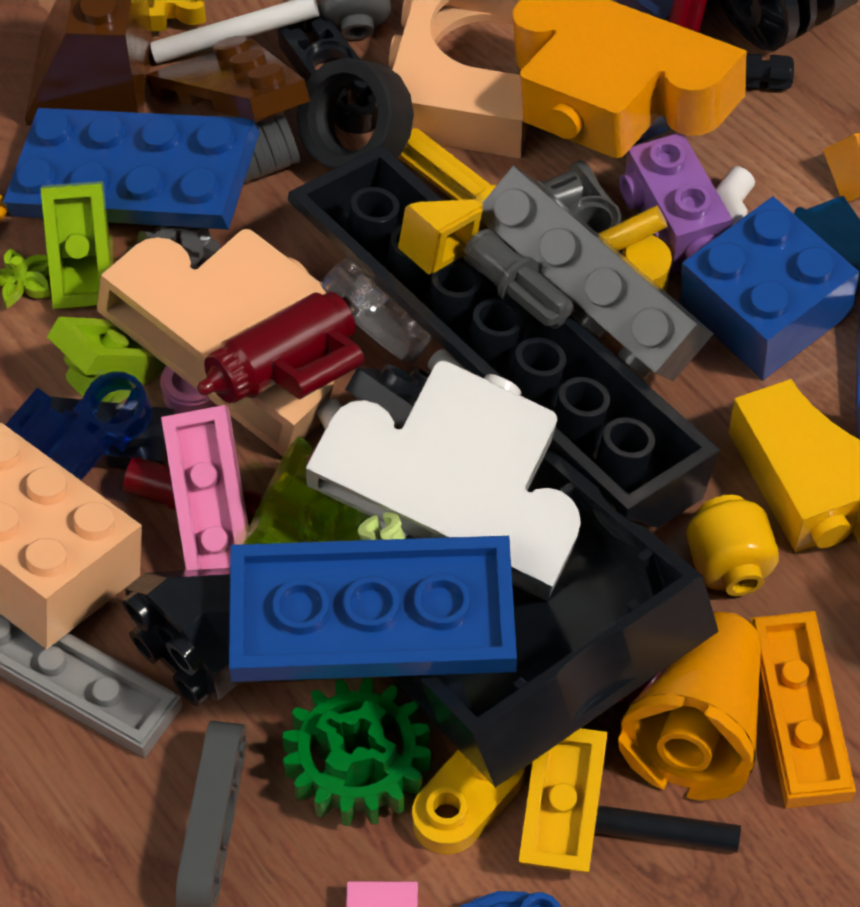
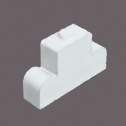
(455, 470)

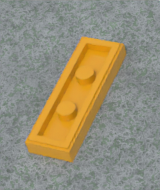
(802, 712)

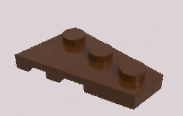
(236, 77)

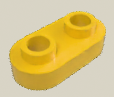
(471, 793)

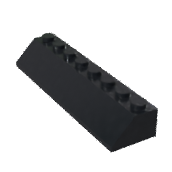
(607, 417)

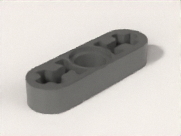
(211, 815)

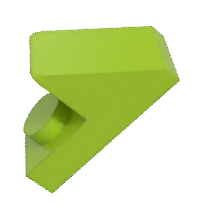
(76, 241)
(100, 347)

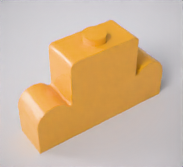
(611, 71)

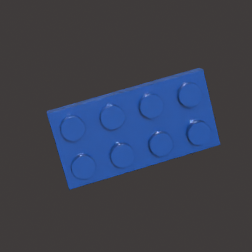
(150, 164)
(371, 608)

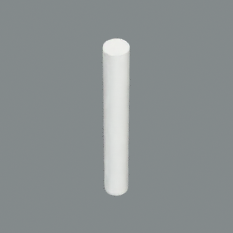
(243, 25)

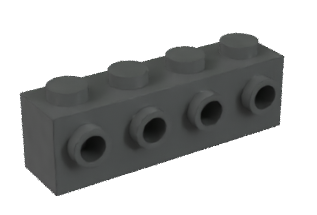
(595, 276)

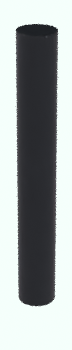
(668, 829)

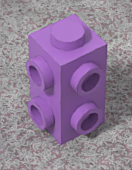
(672, 178)

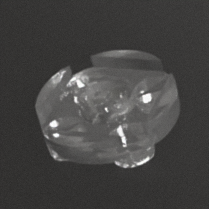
(377, 312)

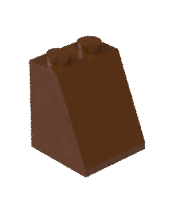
(92, 57)

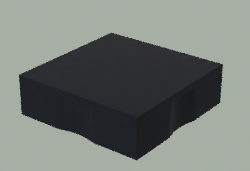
(607, 629)

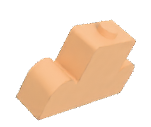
(189, 312)

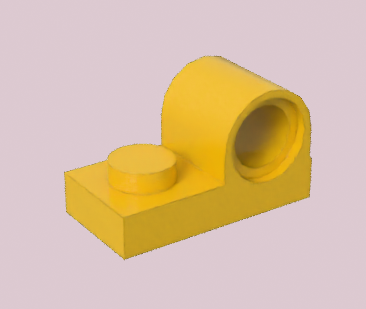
(564, 804)

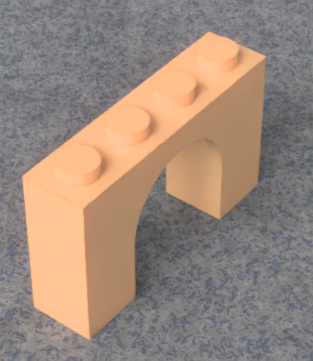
(452, 100)

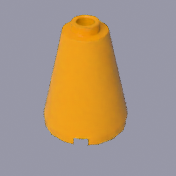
(700, 716)

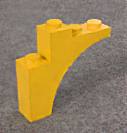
(799, 464)

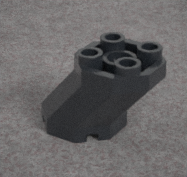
(186, 626)

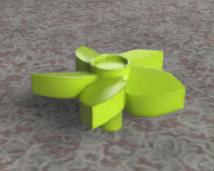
(24, 276)

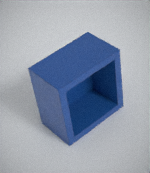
(768, 287)

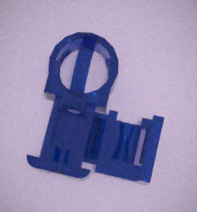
(83, 442)

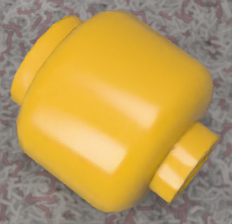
(732, 544)

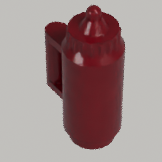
(292, 348)

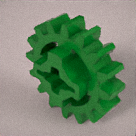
(358, 757)

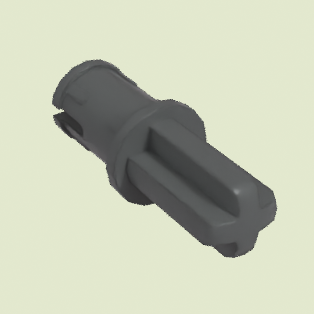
(517, 278)

